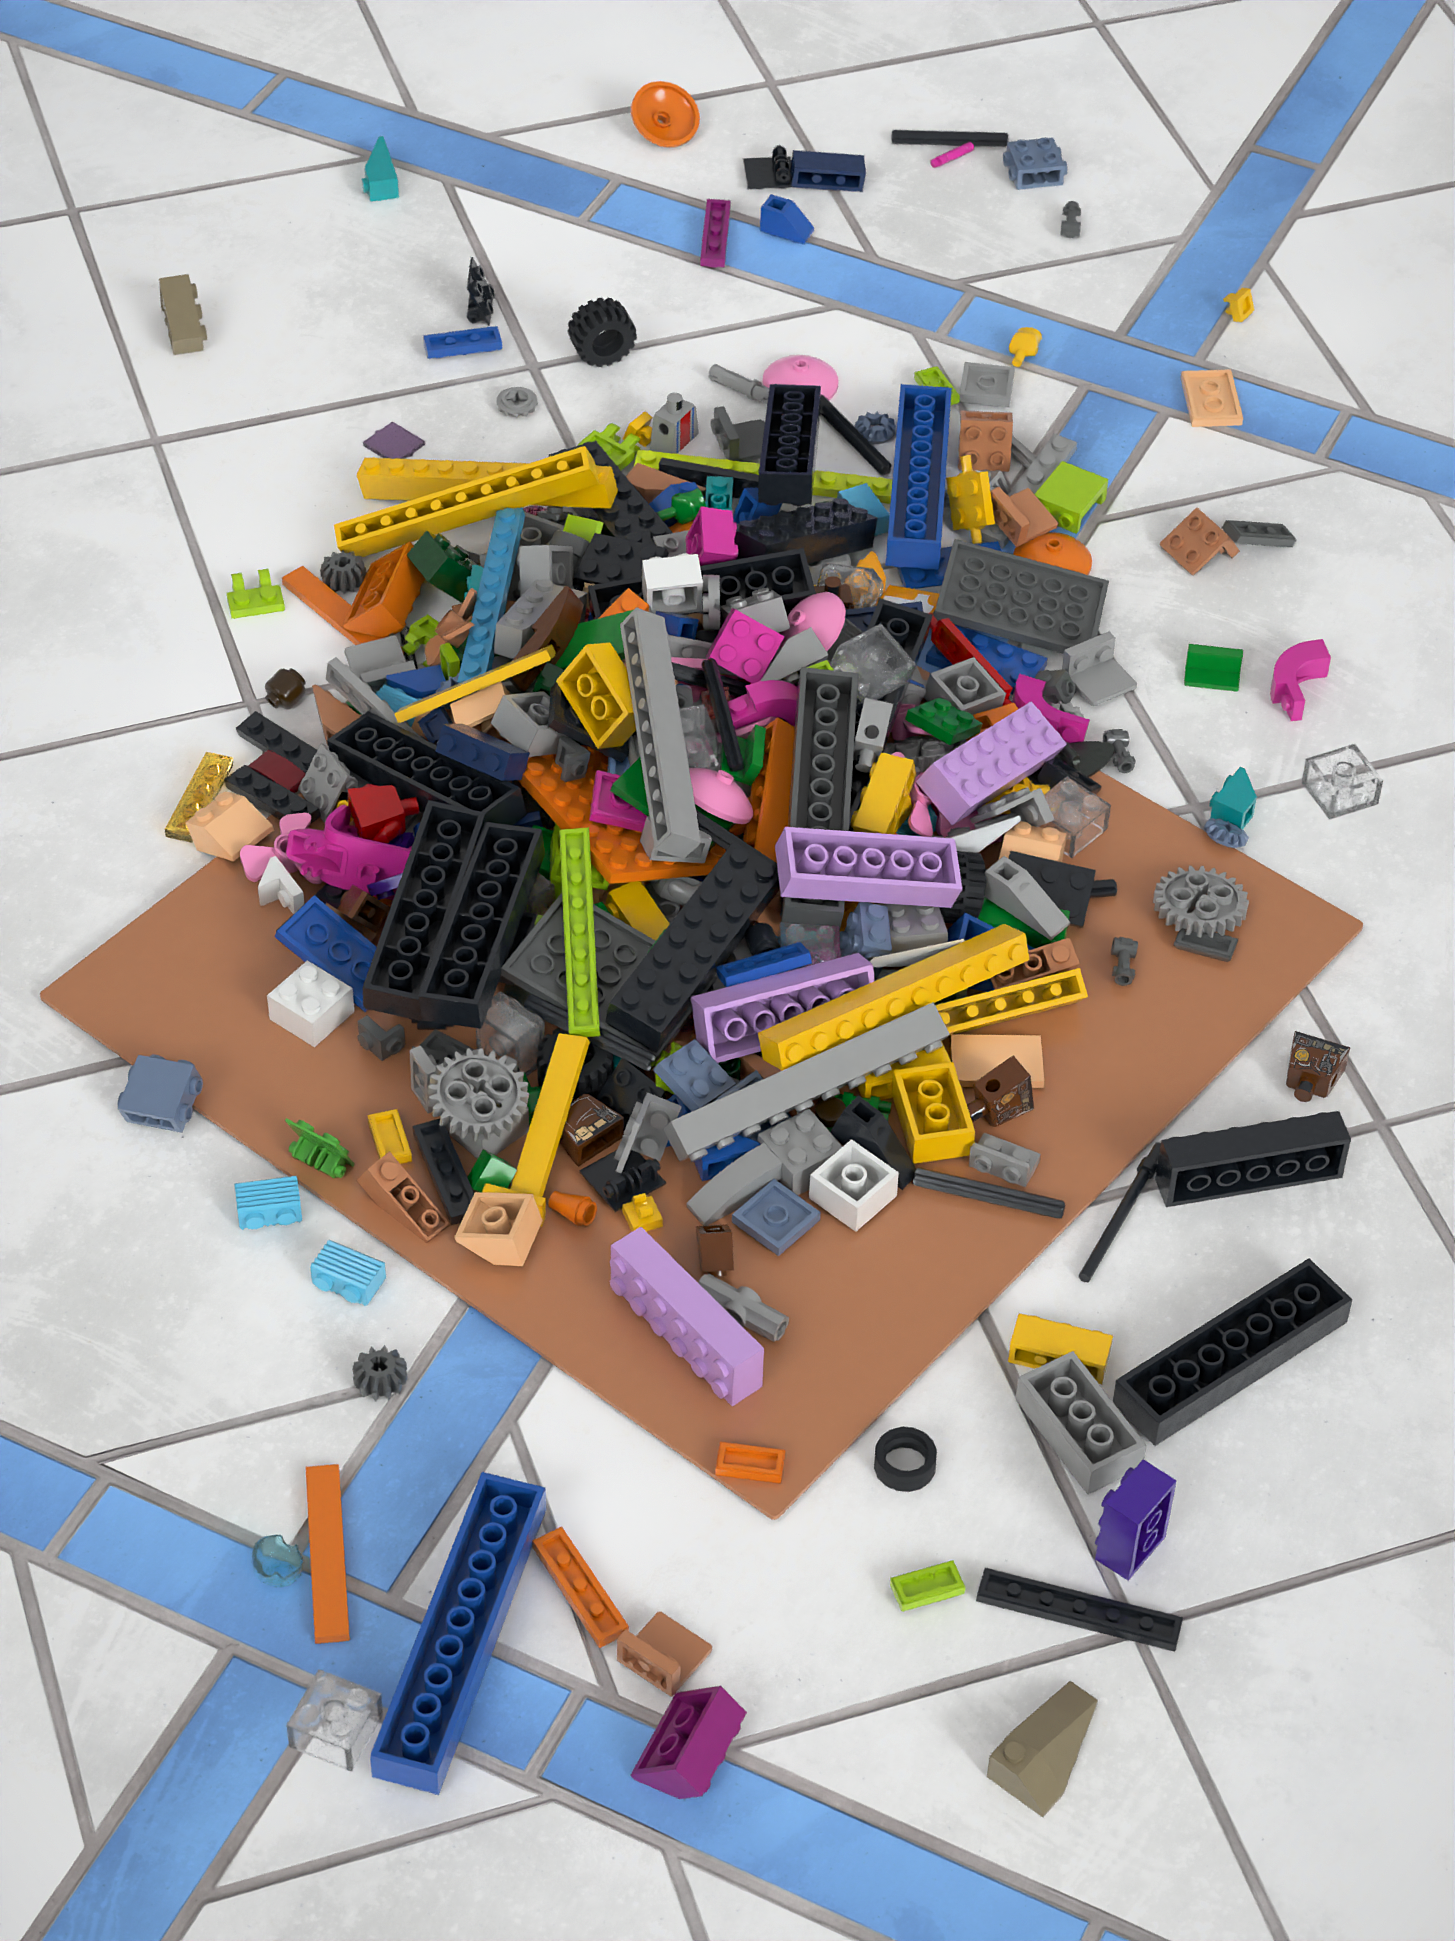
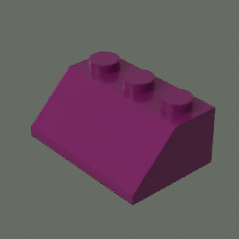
(690, 1742)

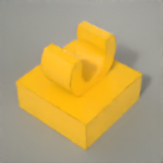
(1240, 304)
(640, 428)
(642, 1213)

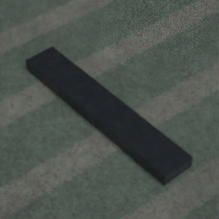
(1079, 1609)

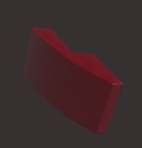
(279, 770)

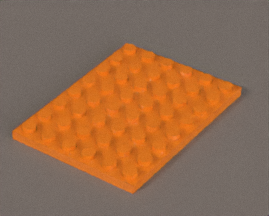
(613, 849)

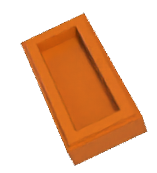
(750, 1462)

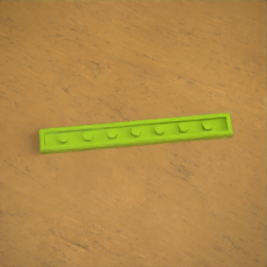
(579, 932)

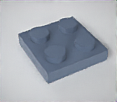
(694, 1076)
(776, 1217)

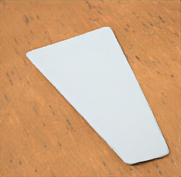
(913, 956)

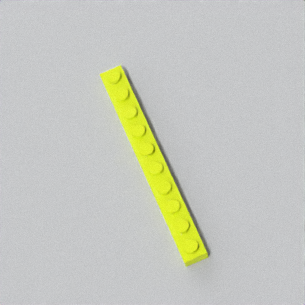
(825, 482)

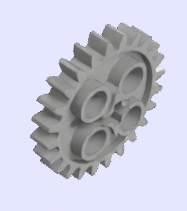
(922, 749)
(1200, 901)
(478, 1094)

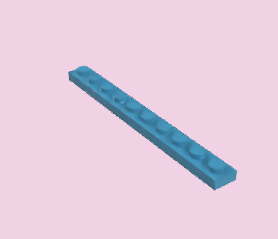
(492, 592)

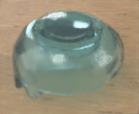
(276, 1561)

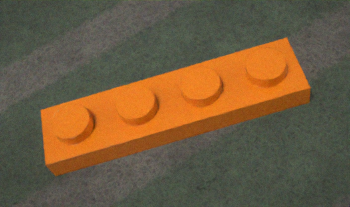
(580, 1586)

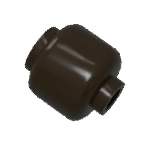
(285, 688)

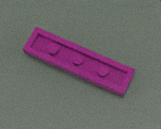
(715, 233)

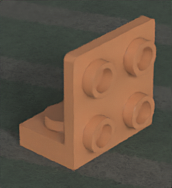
(987, 439)
(1021, 515)
(1197, 541)
(663, 1652)

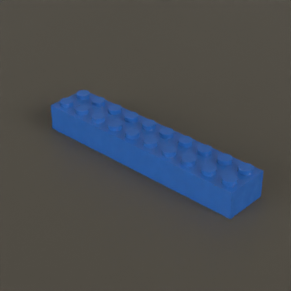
(919, 477)
(458, 1634)

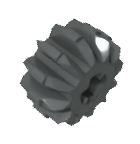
(343, 571)
(379, 1373)

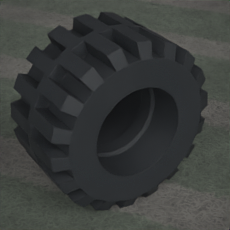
(596, 318)
(973, 888)
(594, 1072)

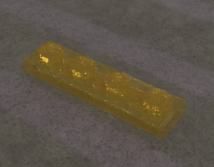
(199, 793)

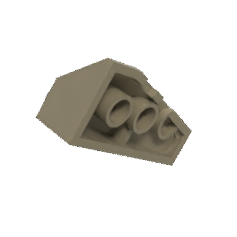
(1043, 1749)

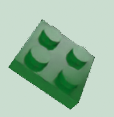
(944, 721)

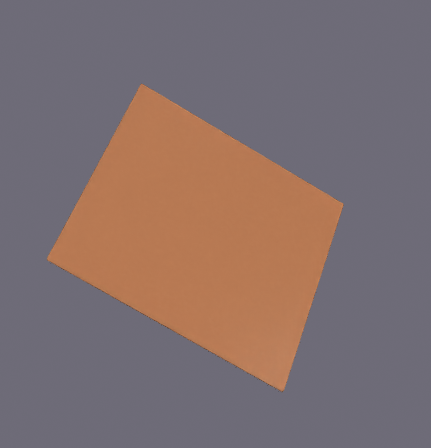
(859, 1304)

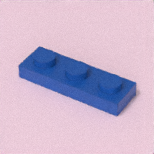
(462, 342)
(764, 964)

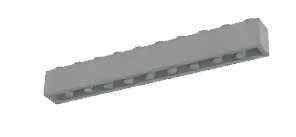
(660, 734)
(805, 1082)

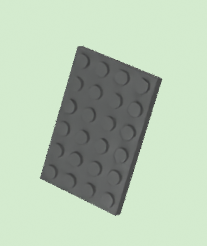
(1020, 598)
(541, 967)

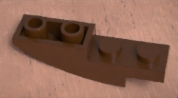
(552, 628)

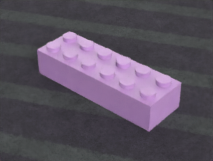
(991, 763)
(868, 867)
(732, 1016)
(686, 1316)

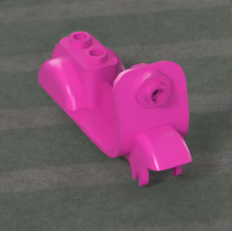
(342, 856)

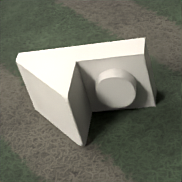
(279, 884)

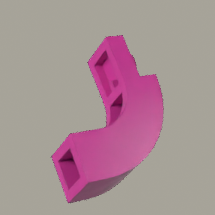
(1295, 665)
(764, 700)
(1069, 726)

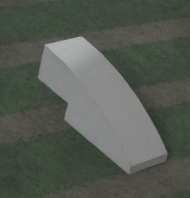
(735, 1185)

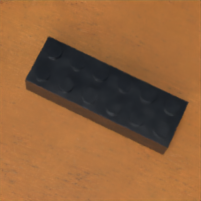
(821, 530)
(1252, 1158)

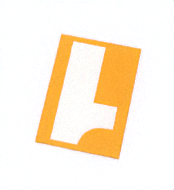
(906, 595)

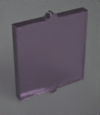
(394, 442)

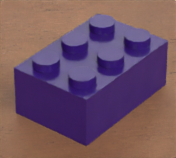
(1134, 1519)

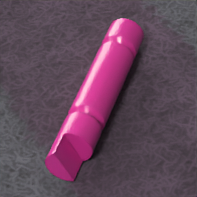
(952, 154)

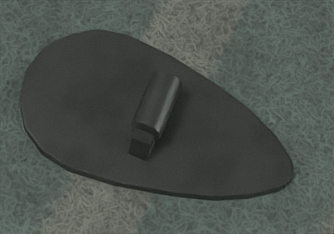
(1083, 756)

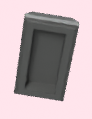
(1218, 947)

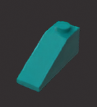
(380, 174)

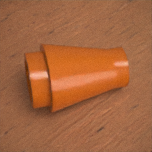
(576, 1208)

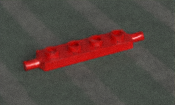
(959, 648)

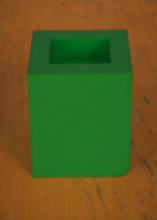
(491, 1170)

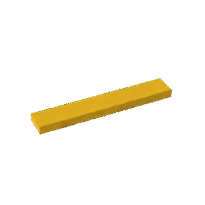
(475, 684)
(550, 1114)

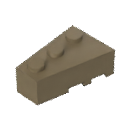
(182, 314)

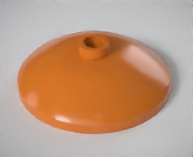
(670, 105)
(1057, 550)

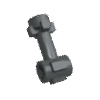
(1070, 227)
(1120, 740)
(1124, 949)

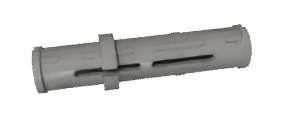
(751, 388)

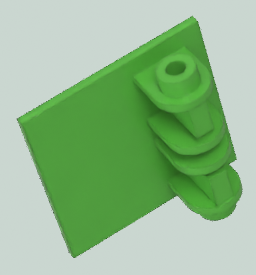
(319, 1151)

